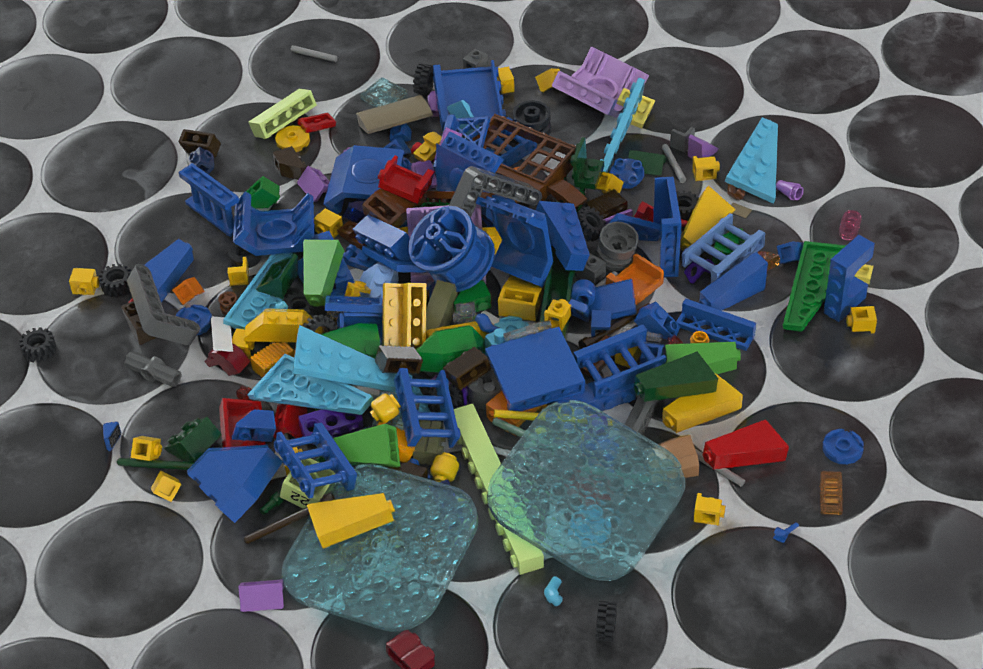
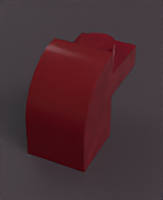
(230, 362)

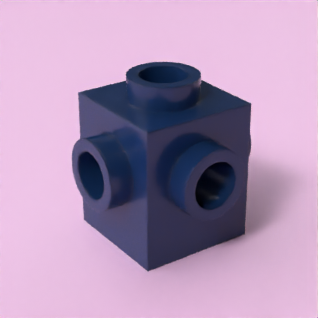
(202, 159)

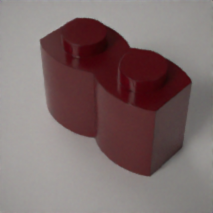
(409, 652)

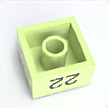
(291, 489)

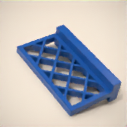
(454, 124)

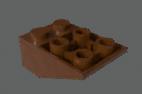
(389, 207)

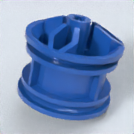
(451, 247)

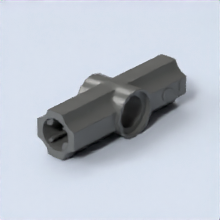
(153, 369)

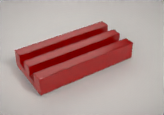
(317, 122)

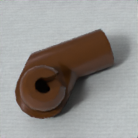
(735, 193)

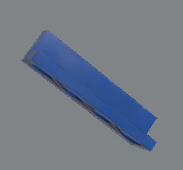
(718, 321)

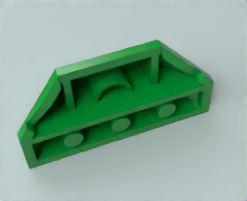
(448, 345)

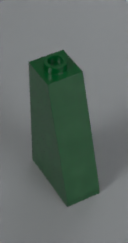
(676, 378)

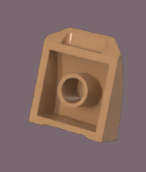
(685, 452)

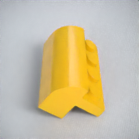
(404, 314)

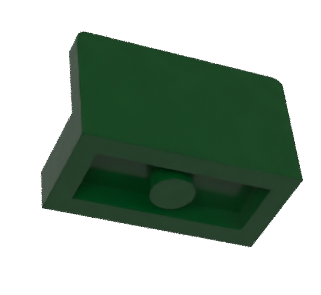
(651, 162)

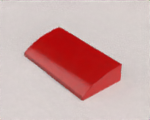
(230, 413)

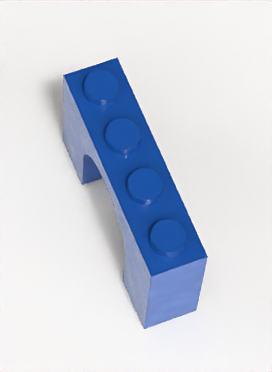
(843, 287)

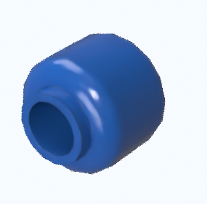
(584, 292)

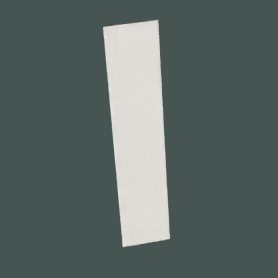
(221, 335)

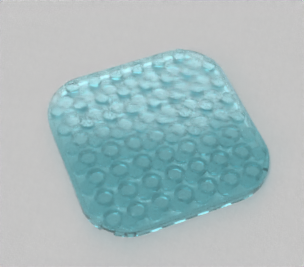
(586, 490)
(393, 572)

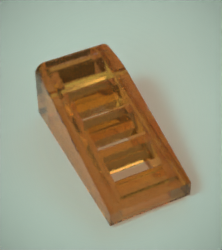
(831, 480)

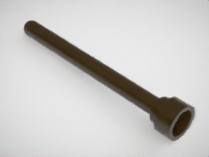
(587, 341)
(284, 522)

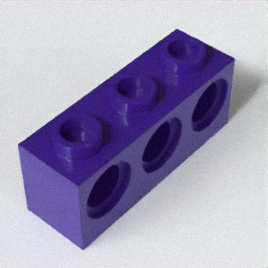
(324, 416)

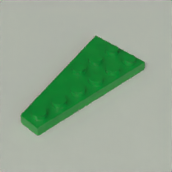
(809, 284)

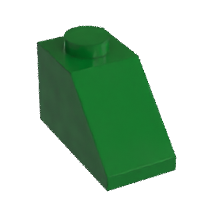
(264, 193)

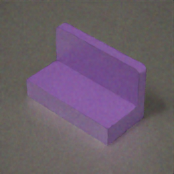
(313, 182)
(261, 595)

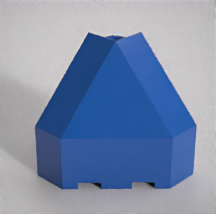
(235, 476)

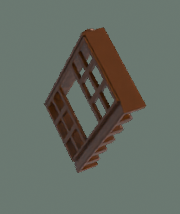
(496, 126)

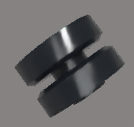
(533, 115)

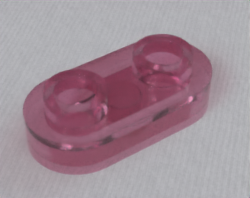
(850, 225)

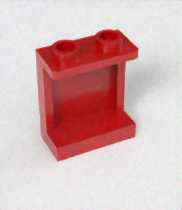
(404, 182)

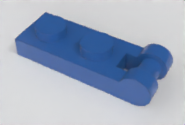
(360, 261)

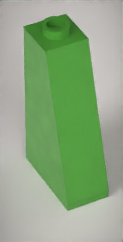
(321, 266)
(718, 355)
(371, 446)

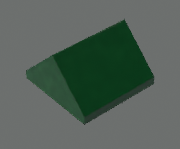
(279, 277)

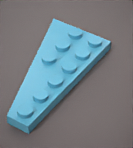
(623, 122)
(757, 163)

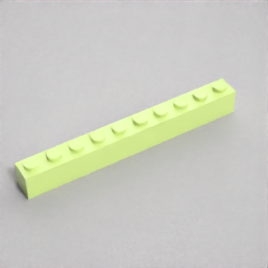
(484, 463)

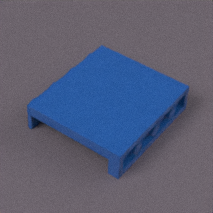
(474, 86)
(667, 214)
(536, 369)

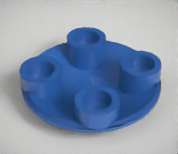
(629, 171)

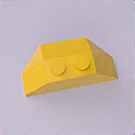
(277, 325)

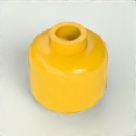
(385, 408)
(444, 467)

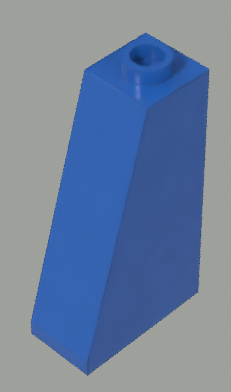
(170, 266)
(737, 284)

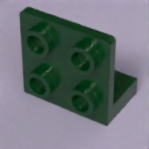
(585, 171)

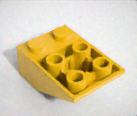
(520, 299)

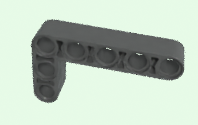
(477, 180)
(151, 312)

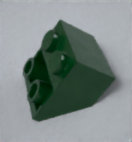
(193, 439)

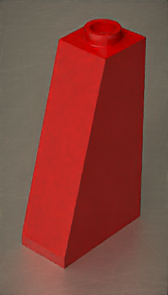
(745, 447)

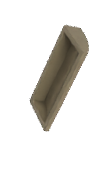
(394, 114)

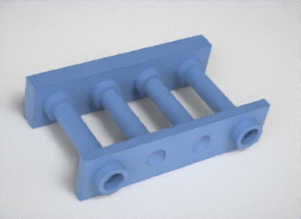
(752, 244)

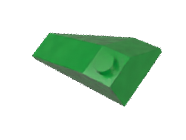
(359, 337)

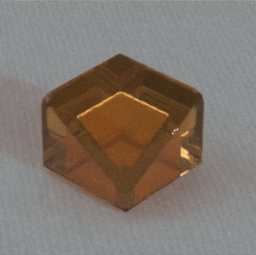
(772, 259)

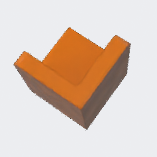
(188, 290)

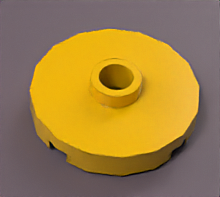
(292, 136)

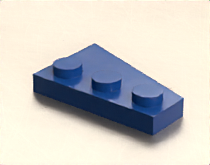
(645, 229)

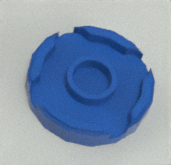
(198, 314)
(843, 446)

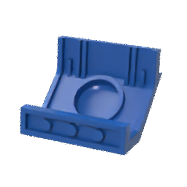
(456, 156)
(357, 173)
(274, 229)
(525, 240)

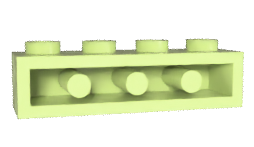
(282, 113)

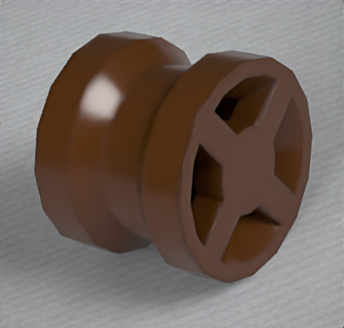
(227, 301)

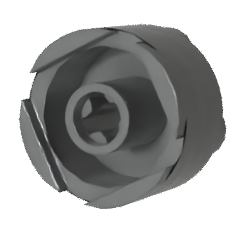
(483, 389)

